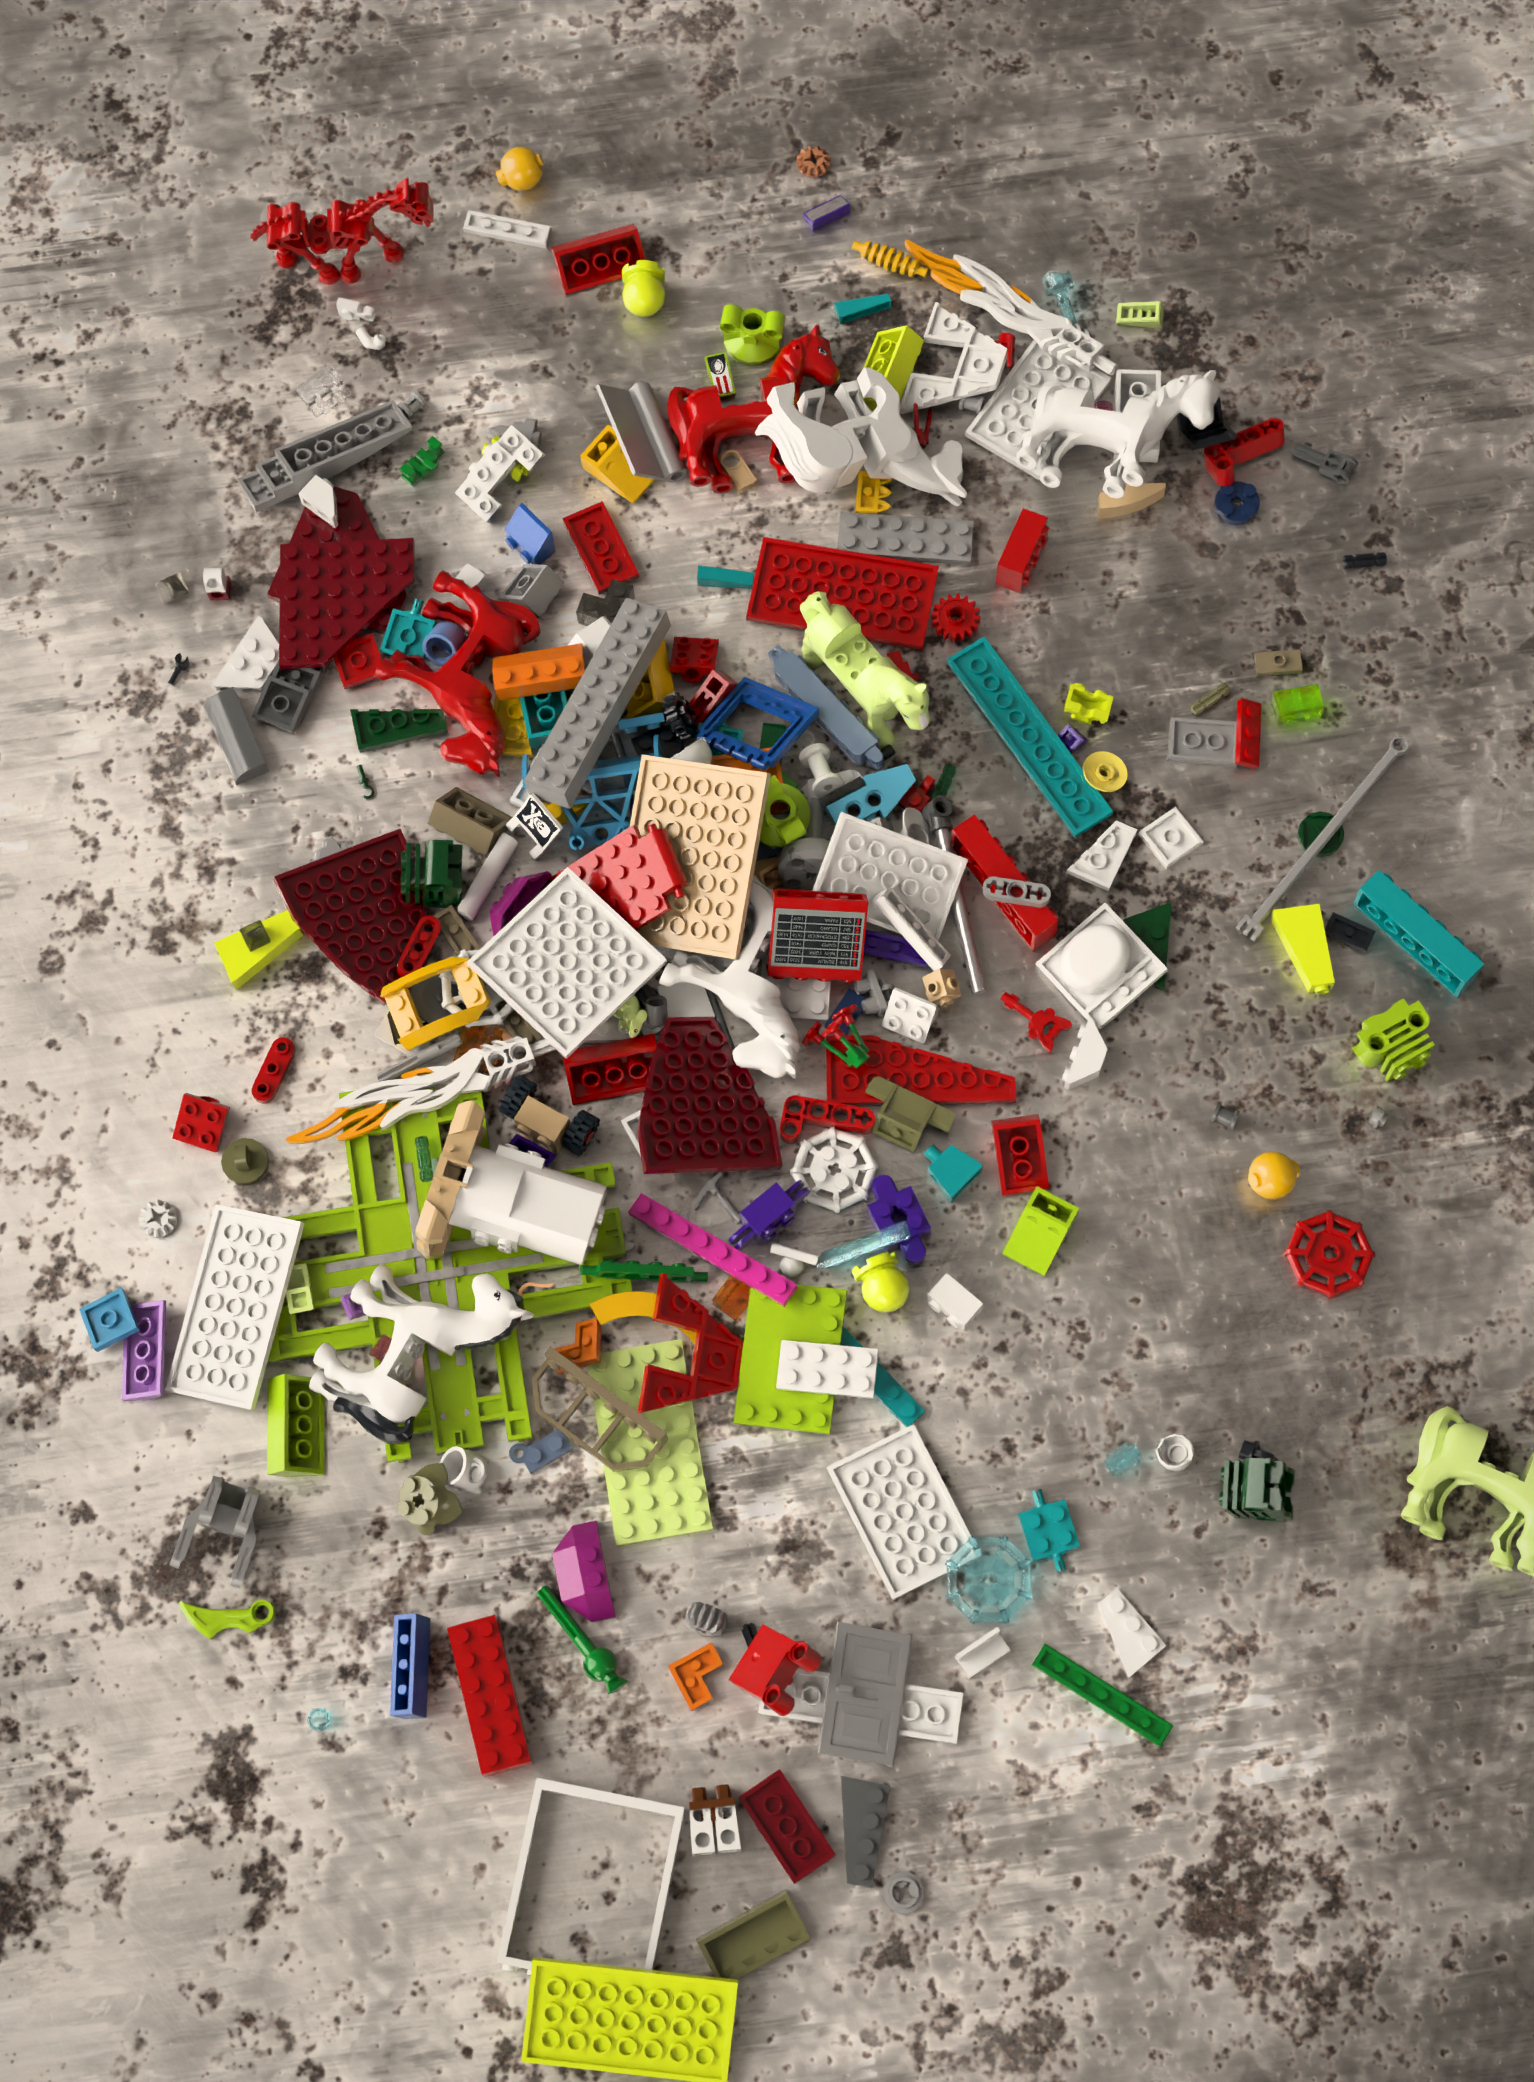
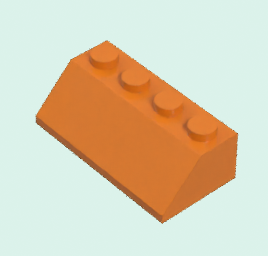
(538, 671)

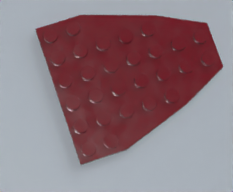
(356, 909)
(702, 1106)

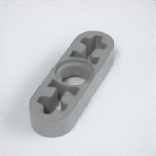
(1008, 898)

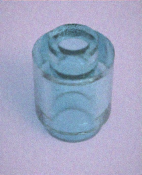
(1122, 1459)

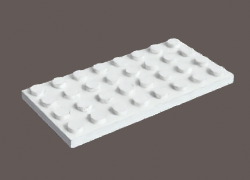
(234, 1307)

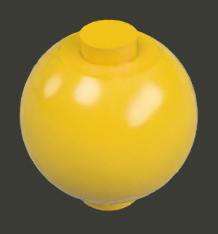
(520, 169)
(1273, 1175)

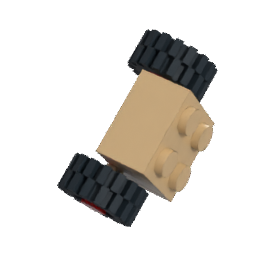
(543, 1124)

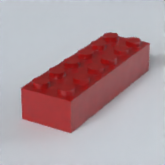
(988, 860)
(489, 1696)

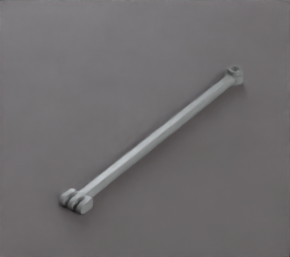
(1254, 922)

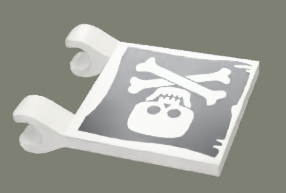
(537, 823)

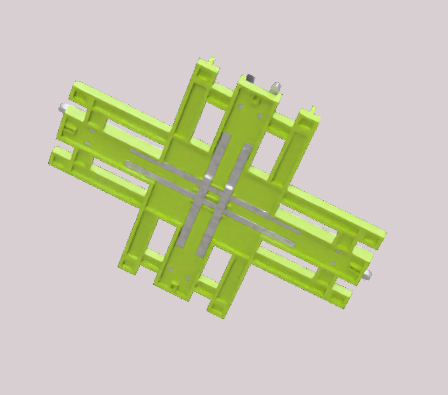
(389, 1238)

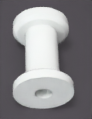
(816, 758)

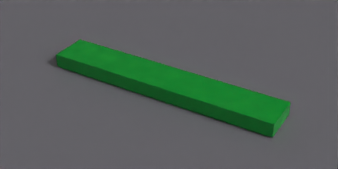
(1102, 1695)

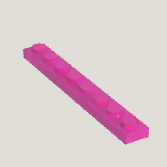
(713, 1250)

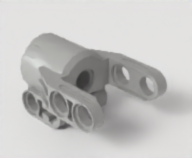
(227, 1511)

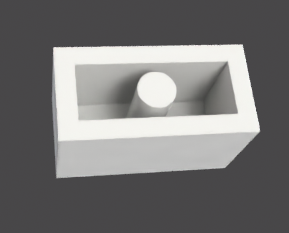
(954, 1302)

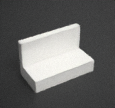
(982, 1653)

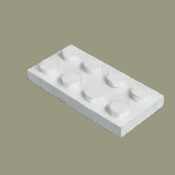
(827, 1369)

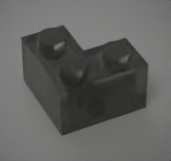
(594, 607)

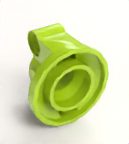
(748, 345)
(782, 832)

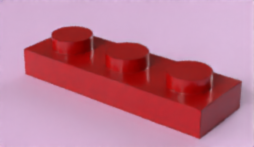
(1248, 733)

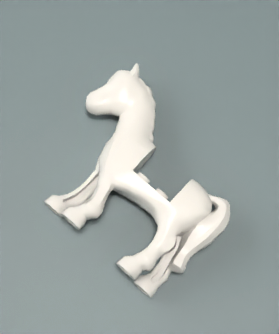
(1126, 433)
(747, 993)

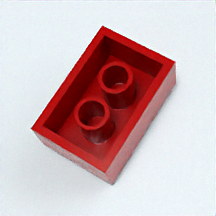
(1022, 551)

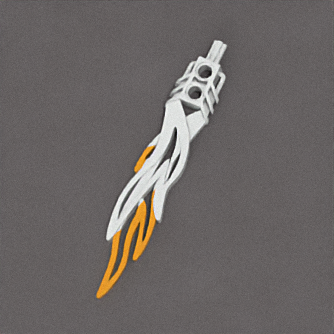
(1049, 330)
(413, 1098)

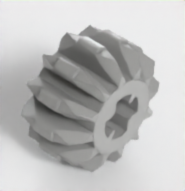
(706, 1619)

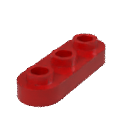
(419, 938)
(273, 1080)

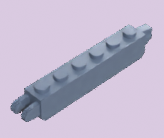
(834, 715)

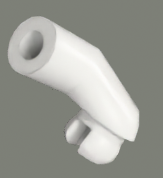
(369, 342)

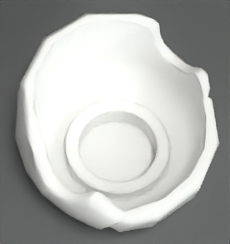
(1175, 1452)

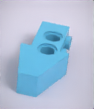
(887, 785)

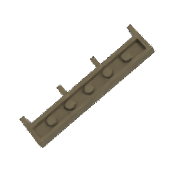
(613, 1404)

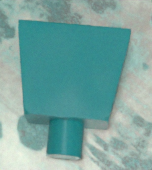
(952, 1170)

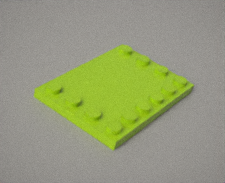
(810, 1316)

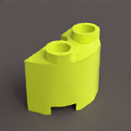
(1086, 705)

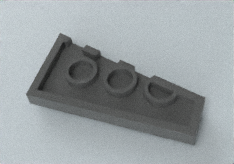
(863, 1825)

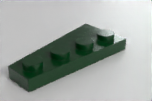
(386, 728)

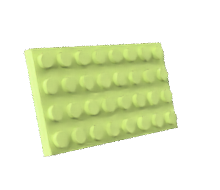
(671, 1492)

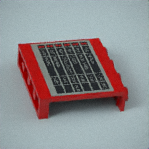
(817, 935)

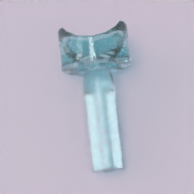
(1058, 287)

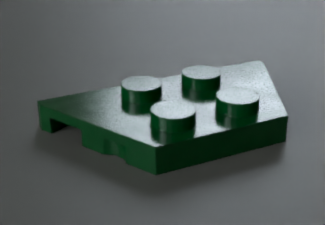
(1153, 930)

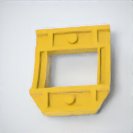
(405, 1013)

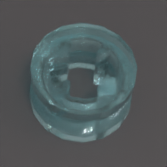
(311, 1720)

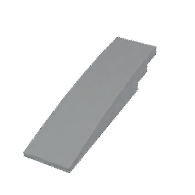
(323, 454)

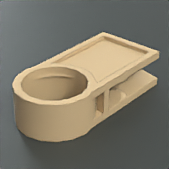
(741, 474)

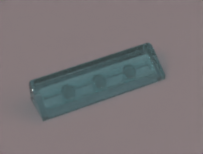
(864, 1245)

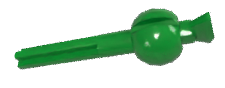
(600, 1662)

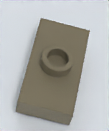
(1278, 663)

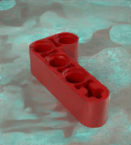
(1249, 444)
(830, 1110)

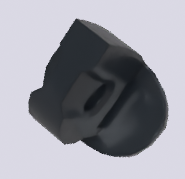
(1252, 1450)

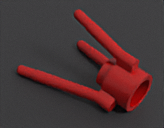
(1008, 341)
(923, 437)

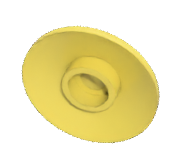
(1108, 765)

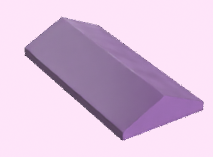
(145, 1353)

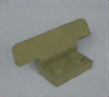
(905, 1114)

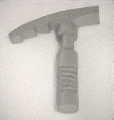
(724, 1201)

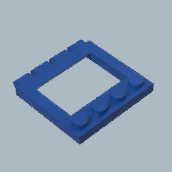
(768, 700)

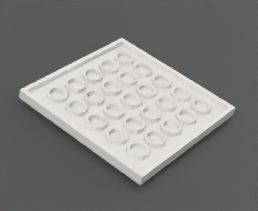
(567, 962)

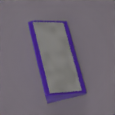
(827, 212)

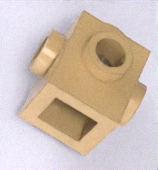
(941, 987)

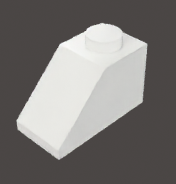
(320, 499)

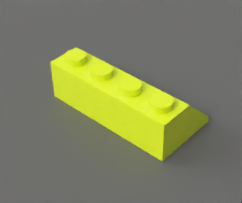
(894, 357)

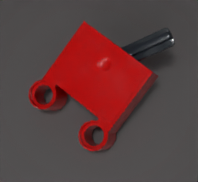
(771, 1665)

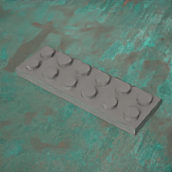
(907, 537)

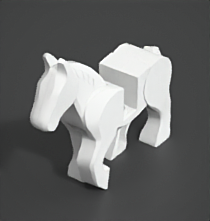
(878, 440)

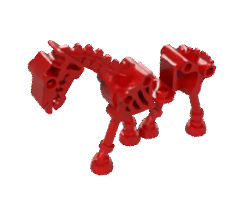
(343, 228)

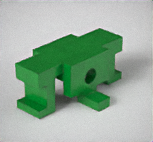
(423, 462)

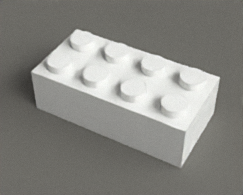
(1139, 384)

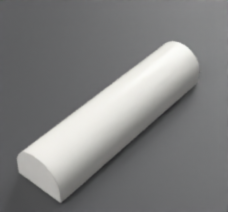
(487, 877)
(911, 928)

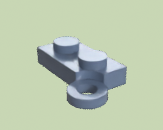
(542, 1451)

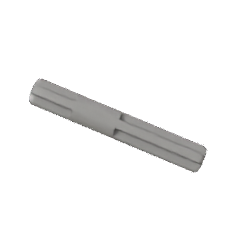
(421, 1058)

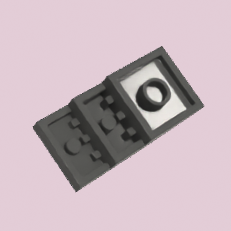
(288, 696)

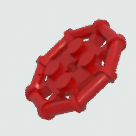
(1317, 1260)

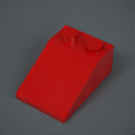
(1020, 1154)

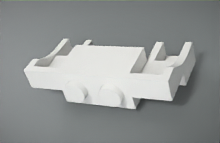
(493, 468)

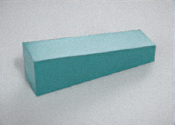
(861, 307)
(724, 578)

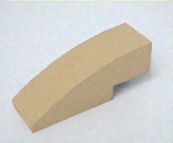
(1133, 500)

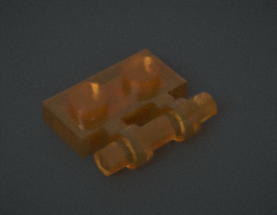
(477, 1036)

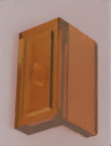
(732, 1297)

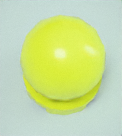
(643, 288)
(883, 1284)

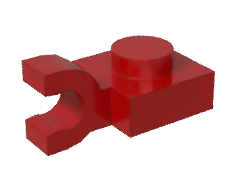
(918, 798)

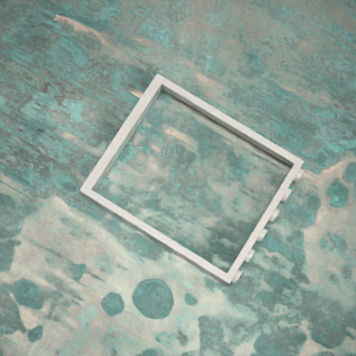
(541, 1785)

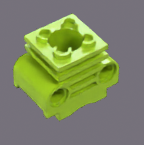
(1395, 1040)

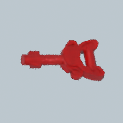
(1038, 1021)

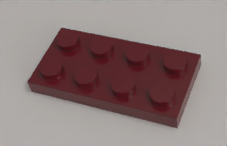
(787, 1826)

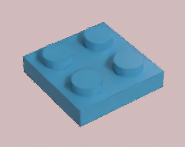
(651, 721)
(109, 1319)

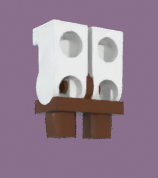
(711, 1814)

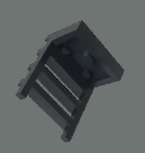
(1211, 435)

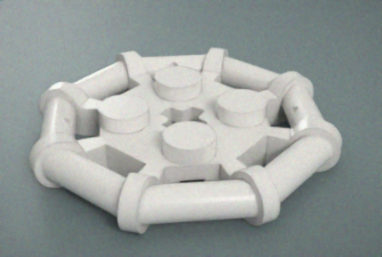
(450, 1003)
(846, 1162)

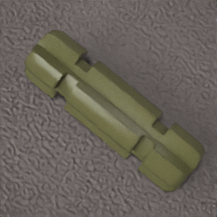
(1210, 699)

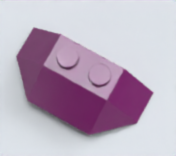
(517, 897)
(583, 1573)

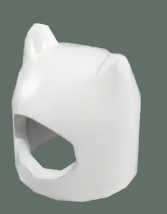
(465, 1469)

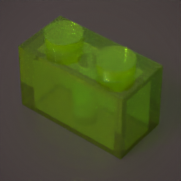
(1297, 705)

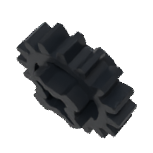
(680, 716)

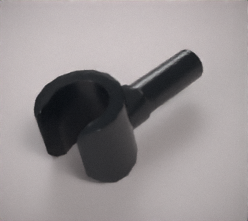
(180, 666)

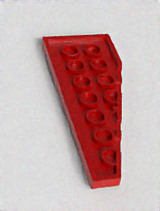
(916, 1070)

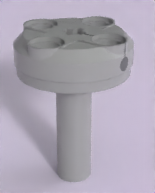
(803, 858)

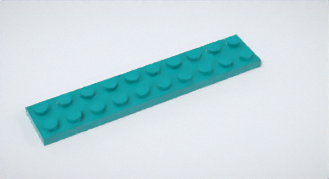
(1029, 737)

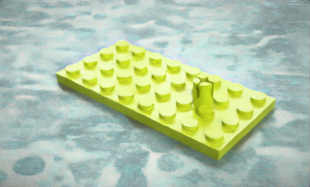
(629, 2020)

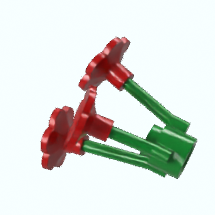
(856, 1054)

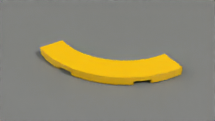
(629, 1304)

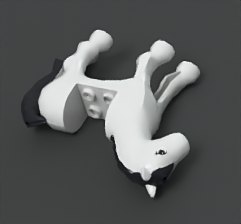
(378, 1396)

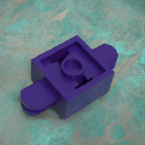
(899, 1206)
(768, 1214)

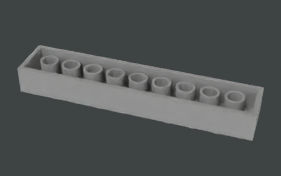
(597, 703)

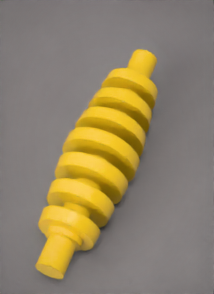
(890, 258)

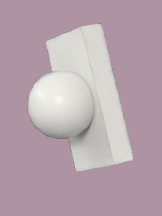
(793, 1260)

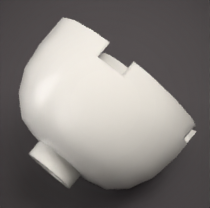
(696, 752)

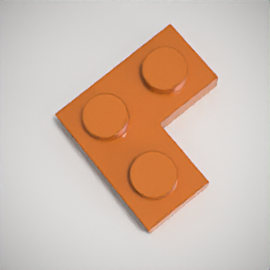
(587, 1344)
(689, 1674)

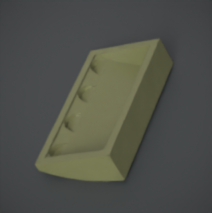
(753, 1938)

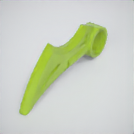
(212, 1621)

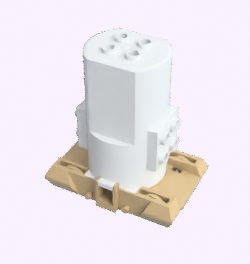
(506, 1198)

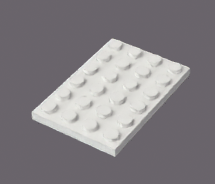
(1012, 406)
(873, 858)
(901, 1510)

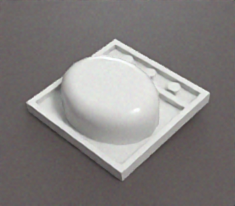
(1101, 966)

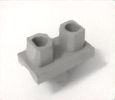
(878, 992)

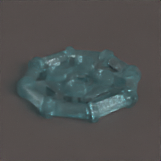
(978, 1589)

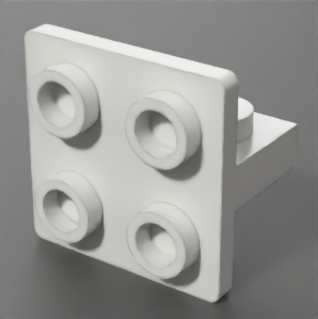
(909, 1015)

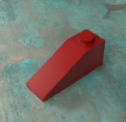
(711, 694)

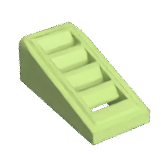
(1140, 321)

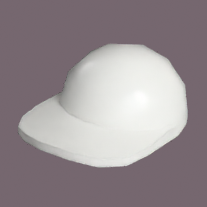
(915, 826)

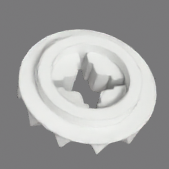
(168, 1220)

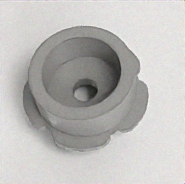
(1378, 1117)

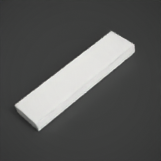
(507, 229)

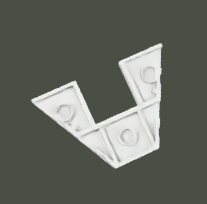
(976, 372)

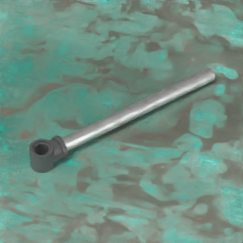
(937, 814)

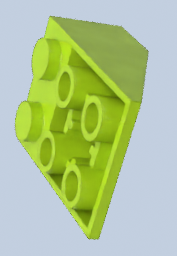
(1040, 1231)

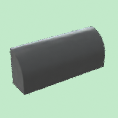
(235, 736)

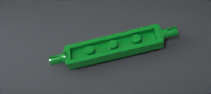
(648, 1272)

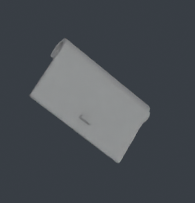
(642, 432)

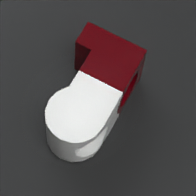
(216, 581)

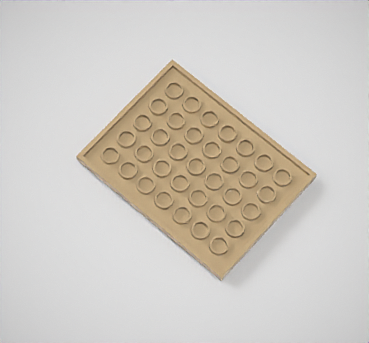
(715, 831)

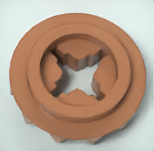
(807, 167)

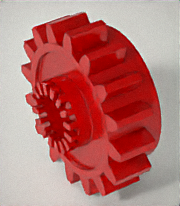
(955, 607)

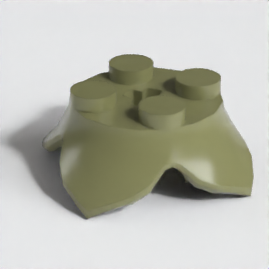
(426, 1500)

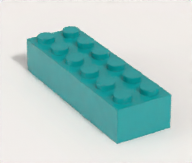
(1418, 933)

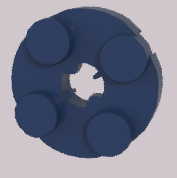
(1237, 515)

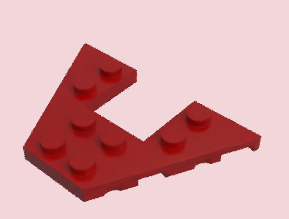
(715, 1354)

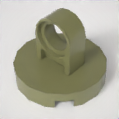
(245, 1161)

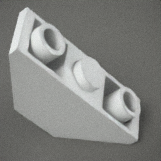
(1086, 1058)

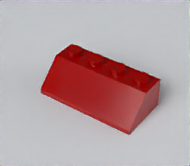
(597, 258)
(609, 1068)

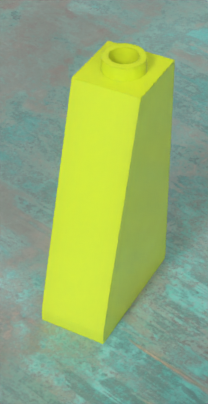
(1305, 941)
(242, 963)

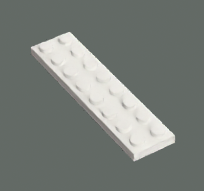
(924, 1715)

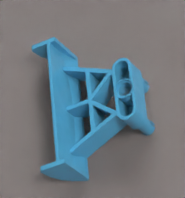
(585, 834)

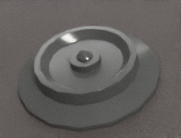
(428, 999)

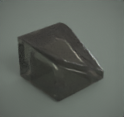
(172, 587)
(255, 935)

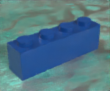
(410, 1666)

